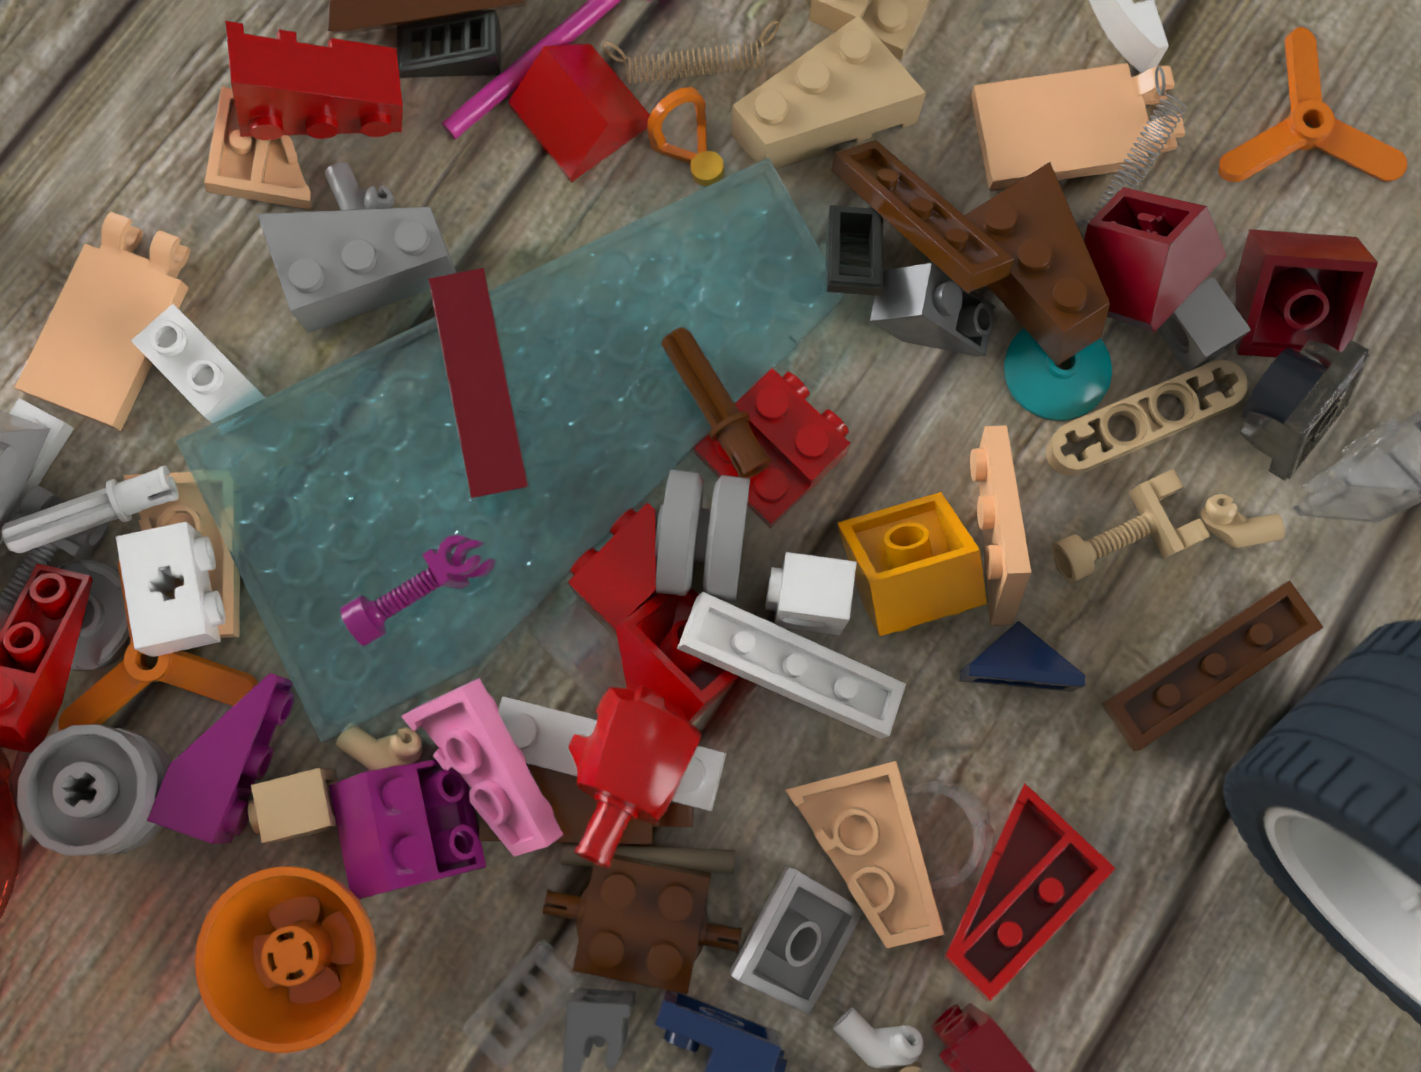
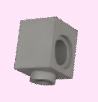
(1203, 326)

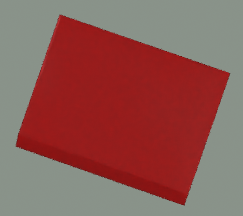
(577, 107)

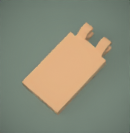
(1072, 119)
(110, 296)

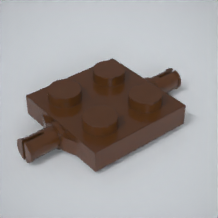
(642, 923)

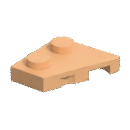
(253, 166)

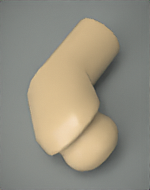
(1234, 529)

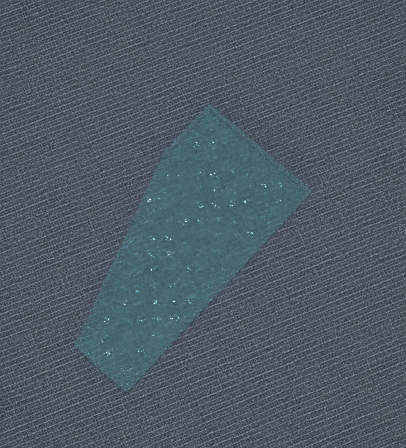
(365, 466)

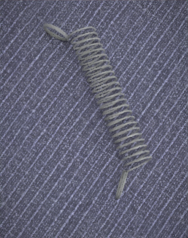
(1161, 93)

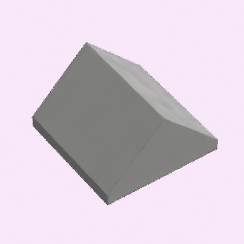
(796, 940)

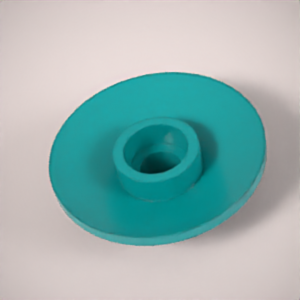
(1052, 391)

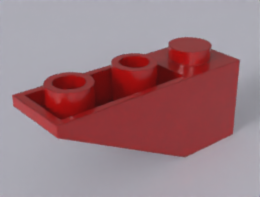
(39, 653)

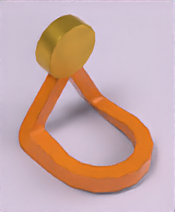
(706, 166)

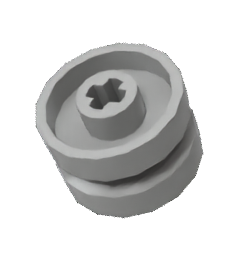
(698, 534)
(92, 790)

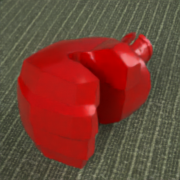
(630, 765)

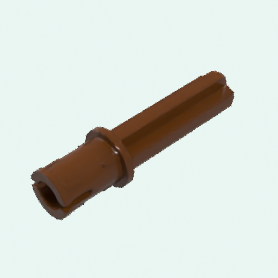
(726, 421)

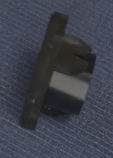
(1301, 401)

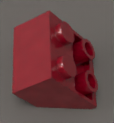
(1151, 254)

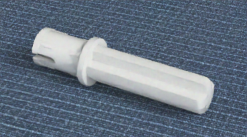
(91, 510)

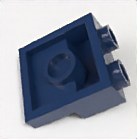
(731, 1040)

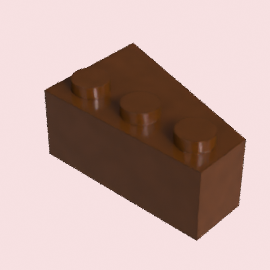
(1052, 276)

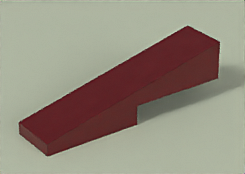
(478, 383)

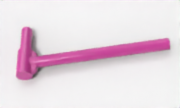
(511, 77)

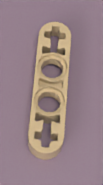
(1144, 414)

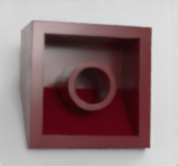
(1301, 290)

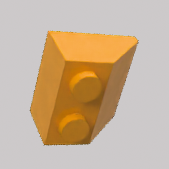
(913, 563)

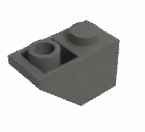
(932, 311)

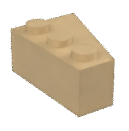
(827, 98)

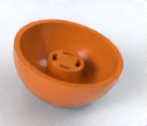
(263, 980)

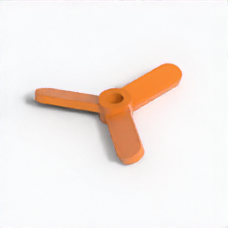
(1327, 134)
(133, 675)

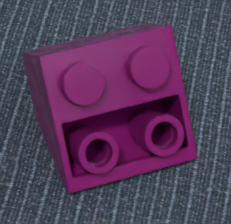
(405, 827)

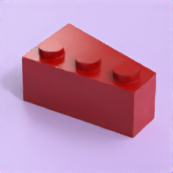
(312, 88)
(1024, 895)

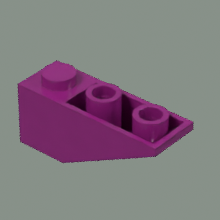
(213, 778)

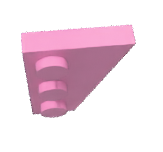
(480, 748)

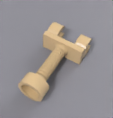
(1077, 557)

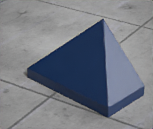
(1023, 661)

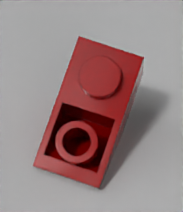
(623, 571)

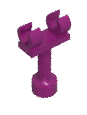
(367, 618)

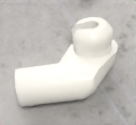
(880, 1046)

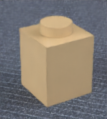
(293, 806)

